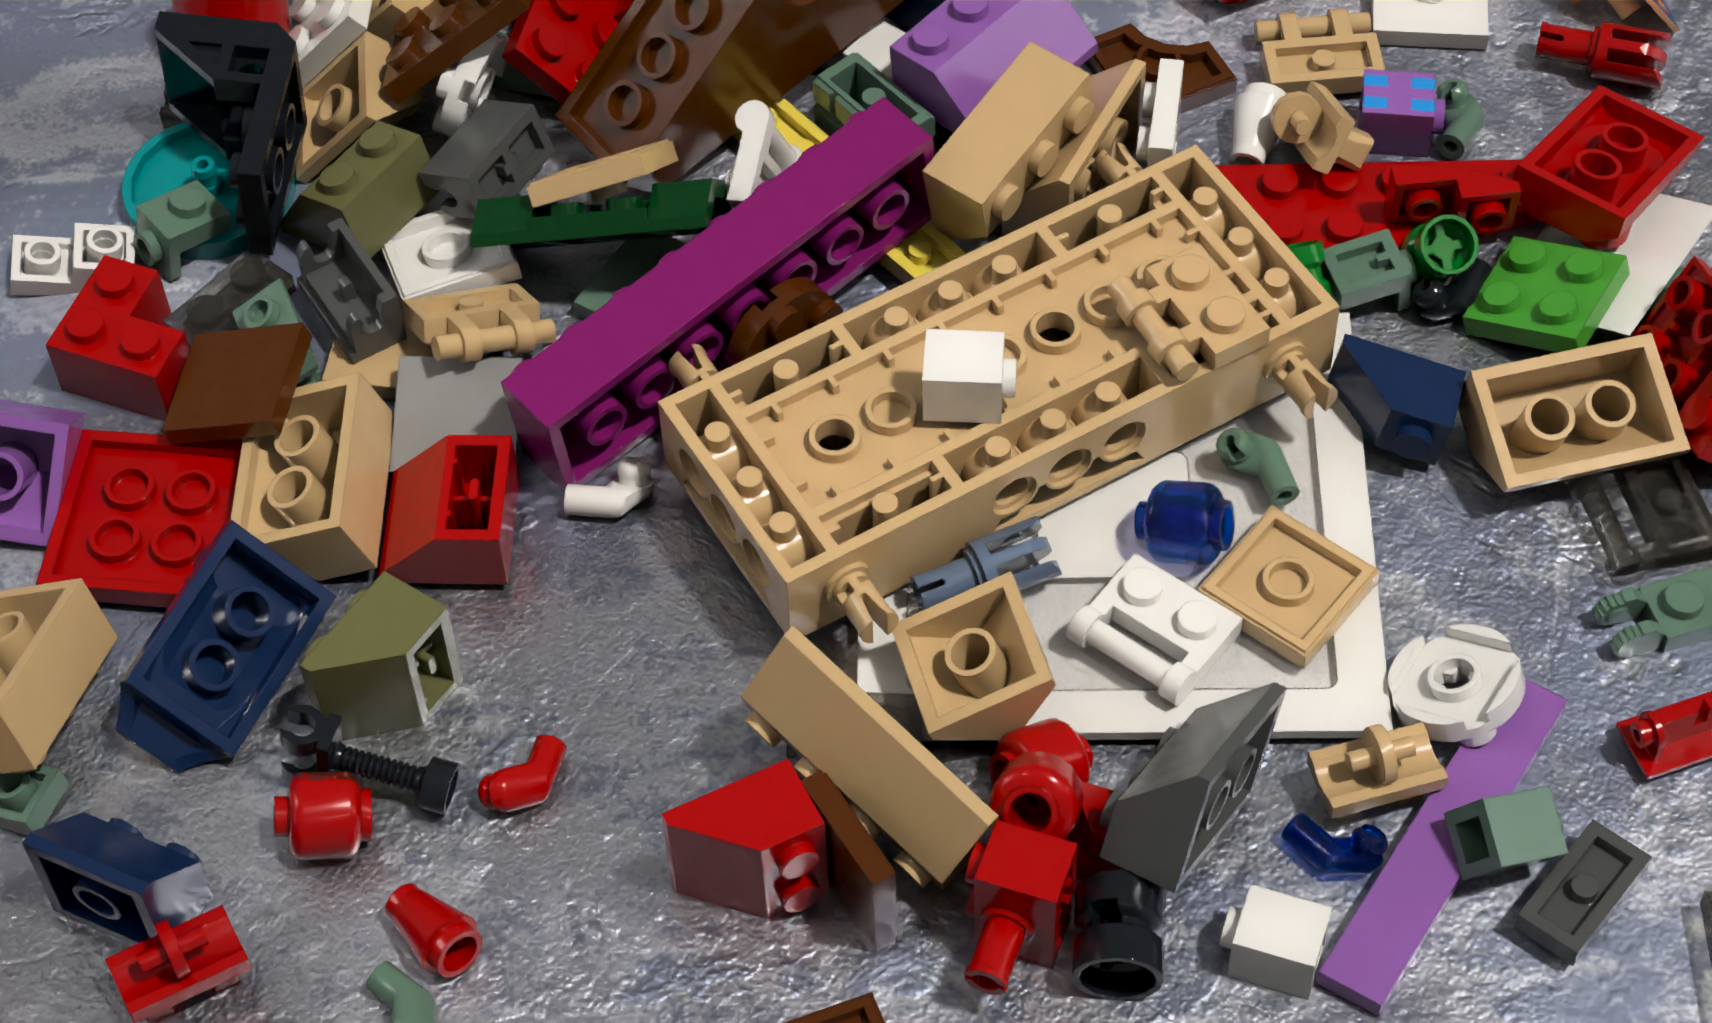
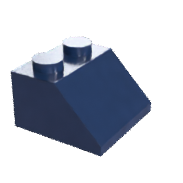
(116, 876)

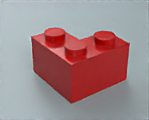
(117, 343)

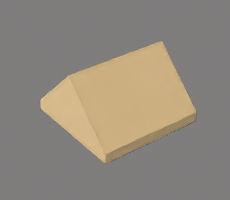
(975, 662)

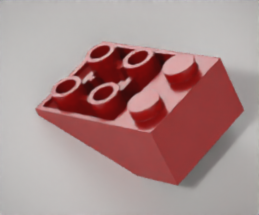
(1684, 342)

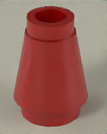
(434, 931)

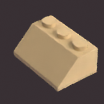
(1115, 119)
(1007, 143)
(1571, 413)
(322, 480)
(48, 656)

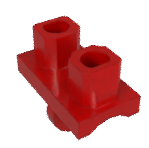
(178, 965)

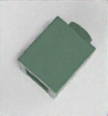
(1506, 832)

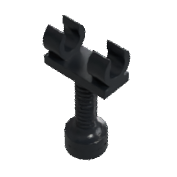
(431, 783)

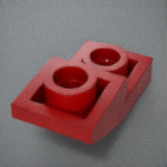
(1430, 191)

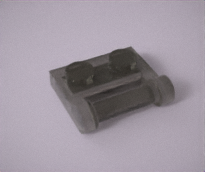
(1665, 510)

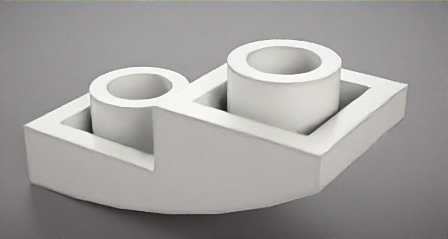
(64, 264)

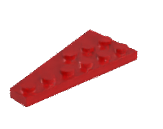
(1341, 205)

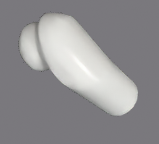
(616, 497)

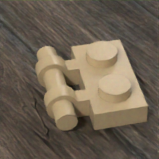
(1318, 48)
(1204, 305)
(478, 322)

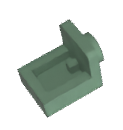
(177, 224)

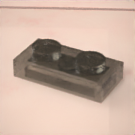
(213, 304)

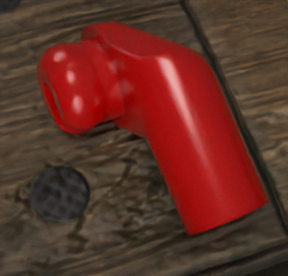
(524, 783)

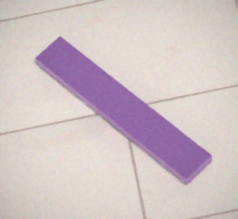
(1424, 867)

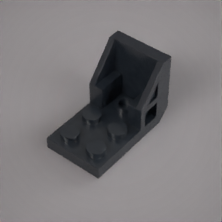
(246, 99)

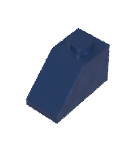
(1397, 397)

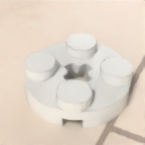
(468, 84)
(1461, 713)

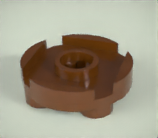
(796, 309)

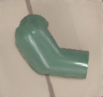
(1462, 118)
(1260, 459)
(405, 996)

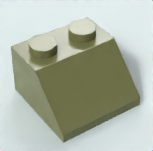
(369, 186)

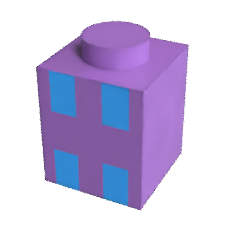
(1400, 111)

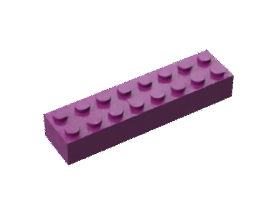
(818, 220)

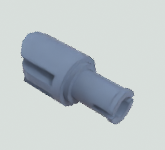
(980, 566)

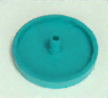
(177, 159)

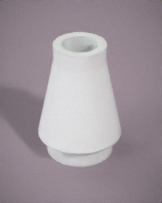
(1252, 127)

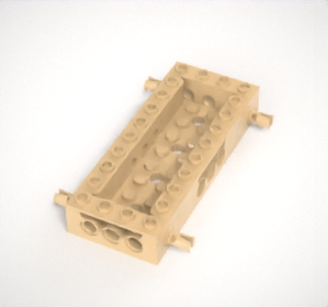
(851, 524)

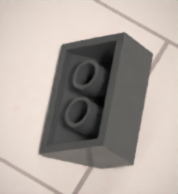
(1190, 787)

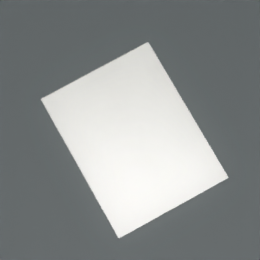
(1653, 252)

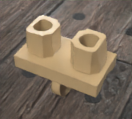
(1320, 129)
(1376, 770)

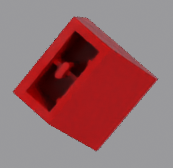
(453, 513)

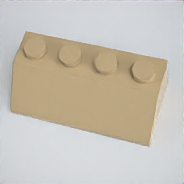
(870, 758)

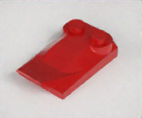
(1603, 168)

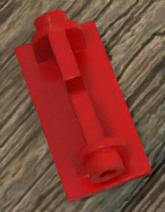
(1670, 736)

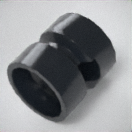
(1118, 936)

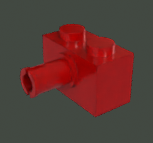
(1018, 902)

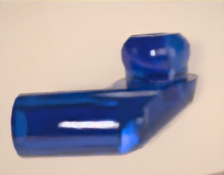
(1336, 855)

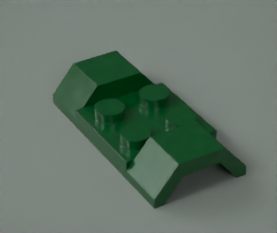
(671, 211)

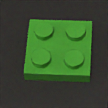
(1546, 295)

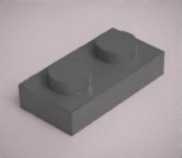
(1582, 892)

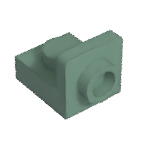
(1369, 270)

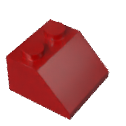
(750, 845)

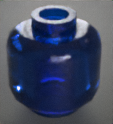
(1185, 522)

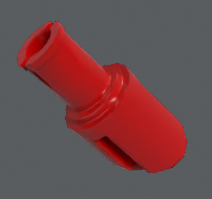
(1610, 52)

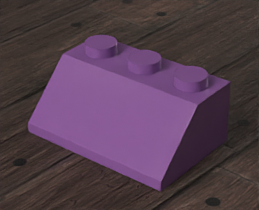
(969, 44)
(34, 467)

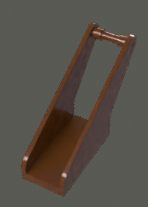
(691, 64)

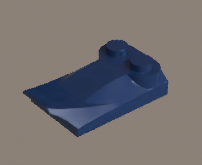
(219, 651)

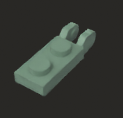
(1674, 613)

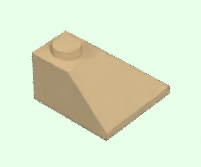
(347, 102)

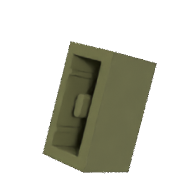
(384, 661)

